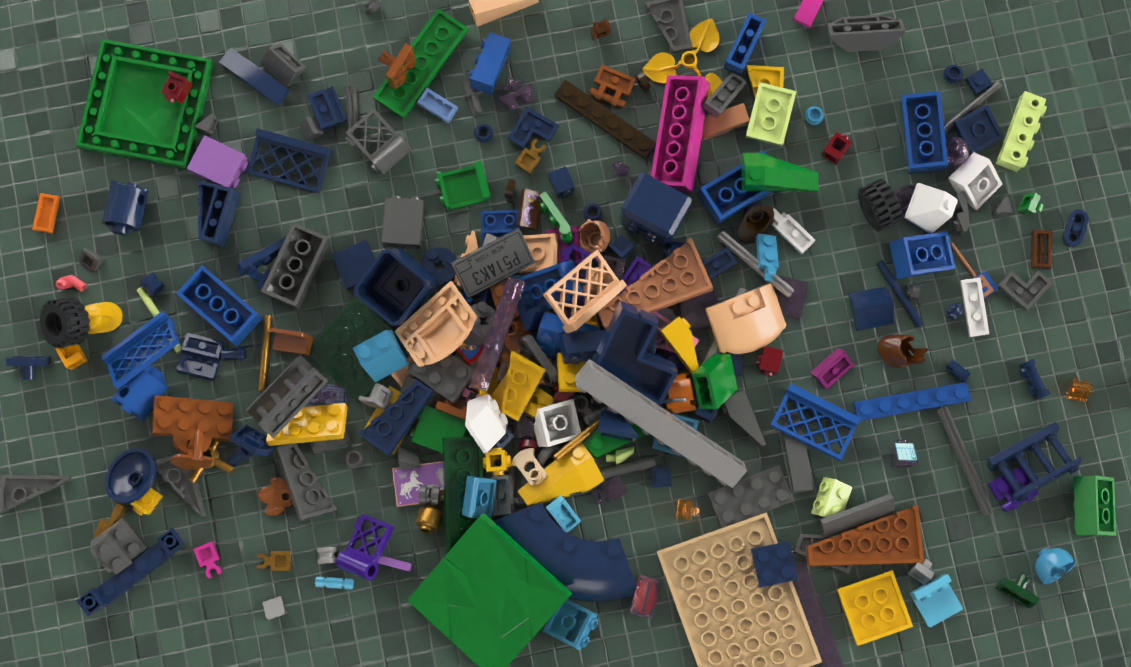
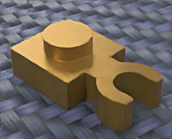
(528, 158)
(278, 561)

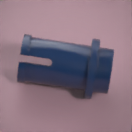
(234, 354)
(958, 370)

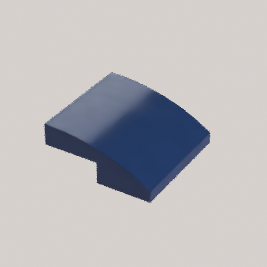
(200, 357)

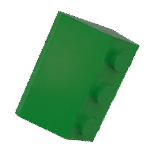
(1094, 506)

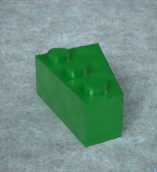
(601, 445)

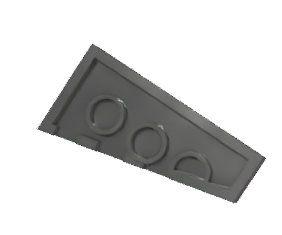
(306, 492)

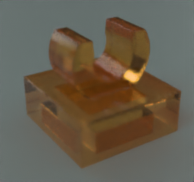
(1079, 390)
(686, 509)

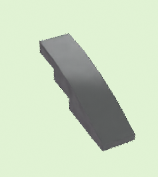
(797, 457)

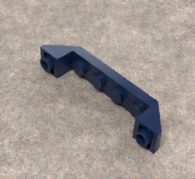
(142, 566)

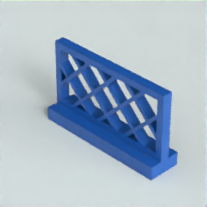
(141, 340)
(825, 410)

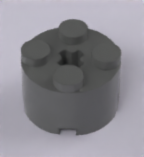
(482, 325)

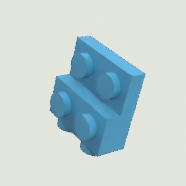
(572, 624)

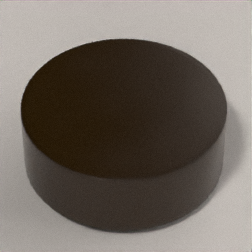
(642, 81)
(510, 188)

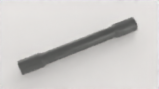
(637, 465)

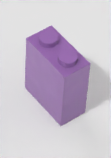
(218, 163)

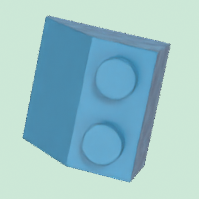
(381, 355)

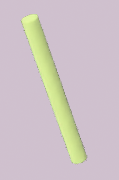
(154, 311)

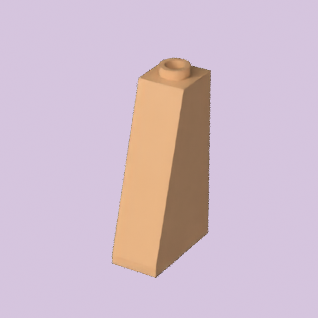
(489, 10)

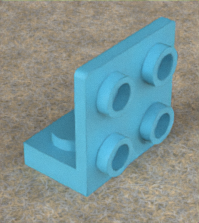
(936, 600)

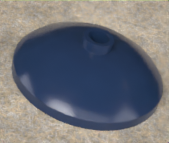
(130, 475)

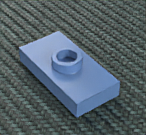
(437, 105)

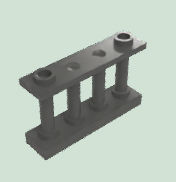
(286, 396)

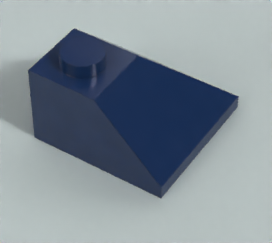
(615, 426)

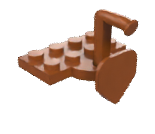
(192, 422)

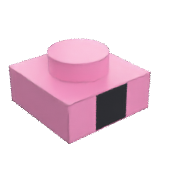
(470, 394)

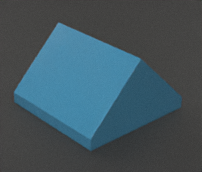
(479, 496)

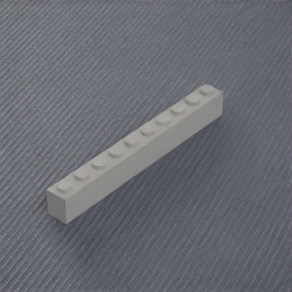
(660, 423)

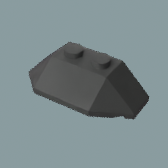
(865, 32)

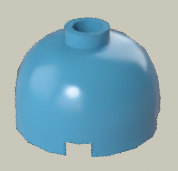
(1052, 564)

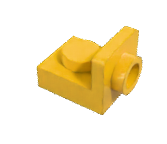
(147, 502)

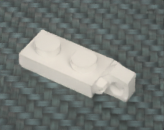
(792, 231)

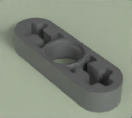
(536, 355)

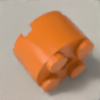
(681, 388)

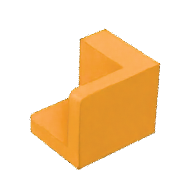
(72, 356)

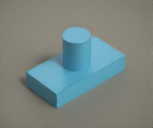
(563, 514)

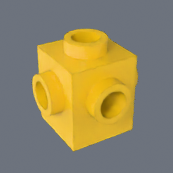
(492, 456)

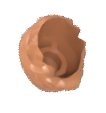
(594, 236)

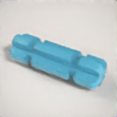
(331, 582)

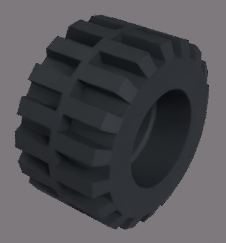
(880, 205)
(64, 322)

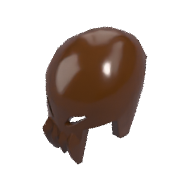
(895, 351)

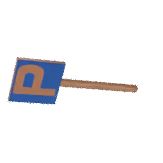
(987, 283)

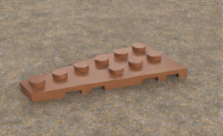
(665, 284)

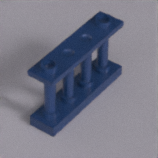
(1033, 443)

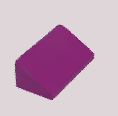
(832, 368)

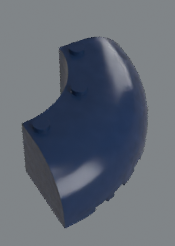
(586, 568)

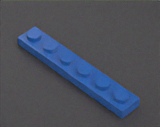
(912, 401)

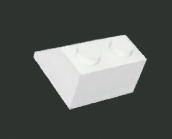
(976, 179)
(485, 421)
(556, 423)

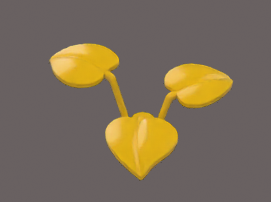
(703, 37)

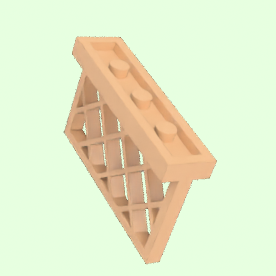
(590, 306)

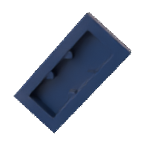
(28, 364)

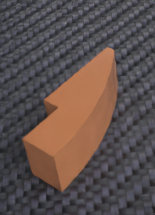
(729, 119)

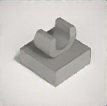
(921, 572)

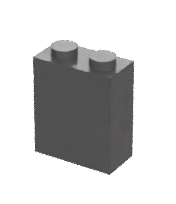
(403, 222)

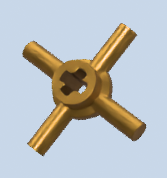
(212, 450)

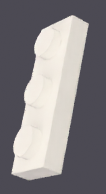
(974, 307)

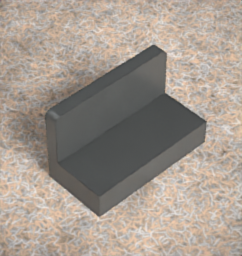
(282, 64)

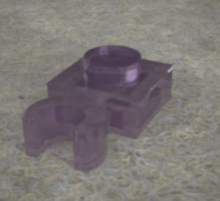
(612, 489)

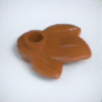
(511, 340)
(274, 496)

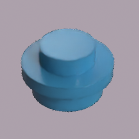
(814, 115)

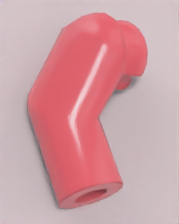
(70, 281)

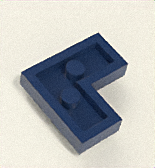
(530, 124)

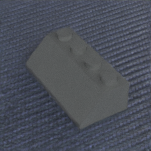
(296, 266)

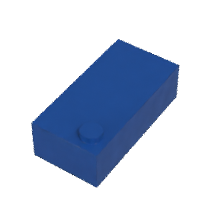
(924, 132)
(725, 196)
(219, 305)

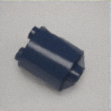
(124, 208)

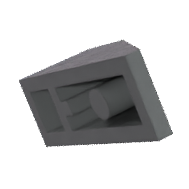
(741, 414)

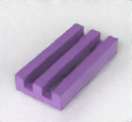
(395, 563)

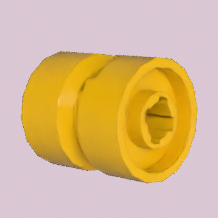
(538, 400)

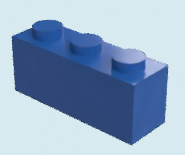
(745, 44)
(489, 63)

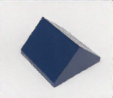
(872, 308)

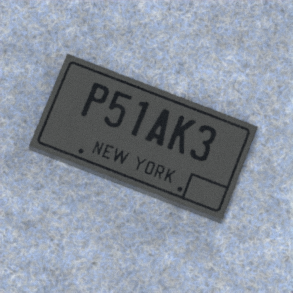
(492, 262)

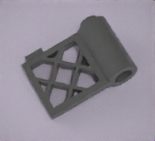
(389, 153)

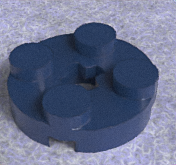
(438, 255)

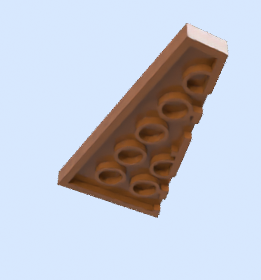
(880, 542)

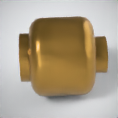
(429, 519)

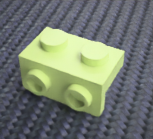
(831, 497)

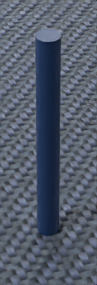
(900, 294)

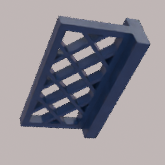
(295, 145)

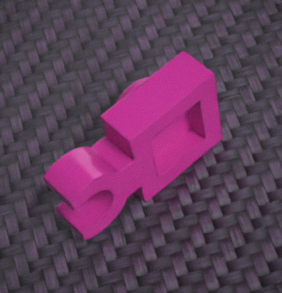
(207, 556)

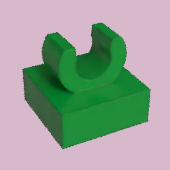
(1030, 204)

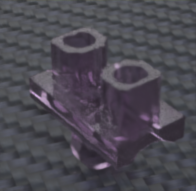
(509, 98)

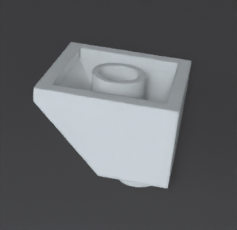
(930, 208)

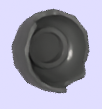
(546, 455)

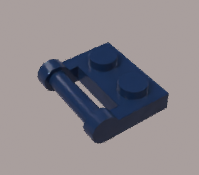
(1030, 374)

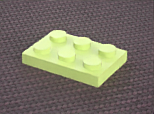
(770, 114)

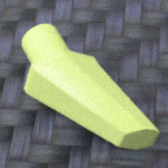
(620, 455)

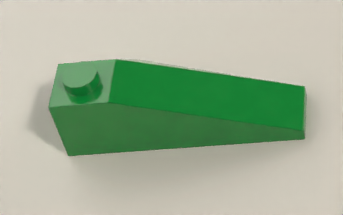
(772, 174)

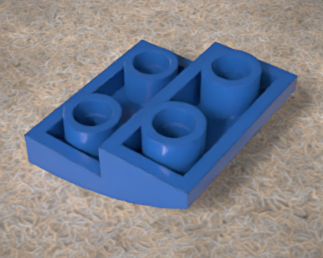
(498, 222)

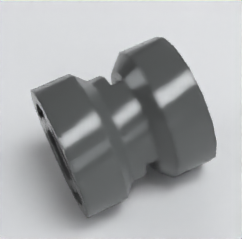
(424, 495)

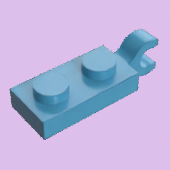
(767, 255)

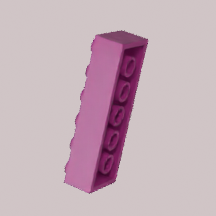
(680, 131)

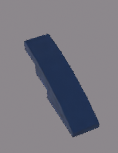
(254, 76)

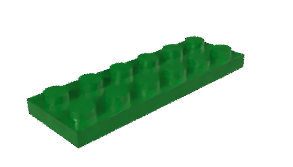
(431, 52)

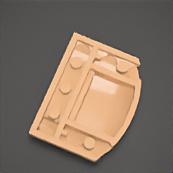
(747, 320)
(437, 326)

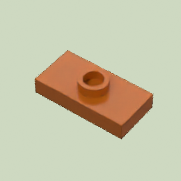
(46, 213)

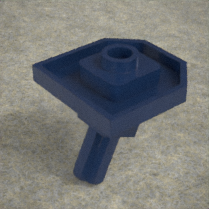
(250, 443)

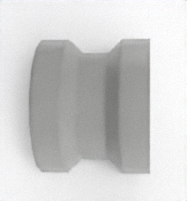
(326, 555)

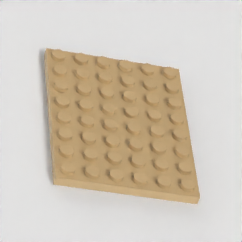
(726, 611)

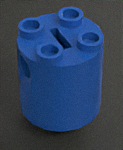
(139, 392)

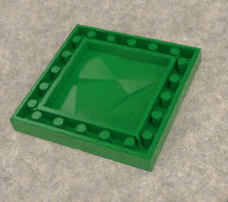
(128, 111)
(489, 595)

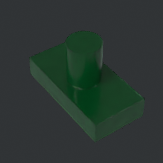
(1018, 591)

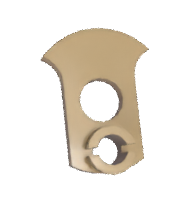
(522, 459)

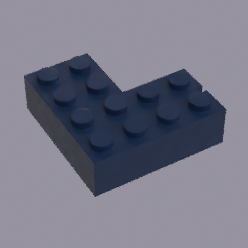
(625, 354)

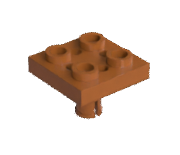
(398, 66)

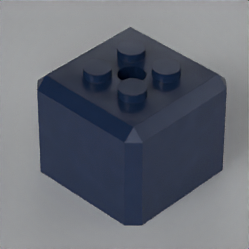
(654, 210)
(380, 286)

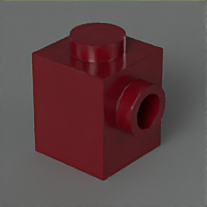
(769, 361)

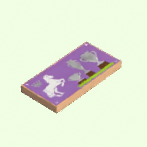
(409, 481)

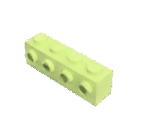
(1020, 131)

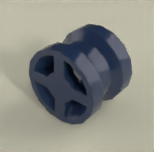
(152, 284)

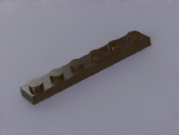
(605, 119)

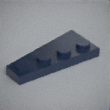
(391, 426)

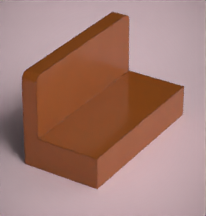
(291, 341)

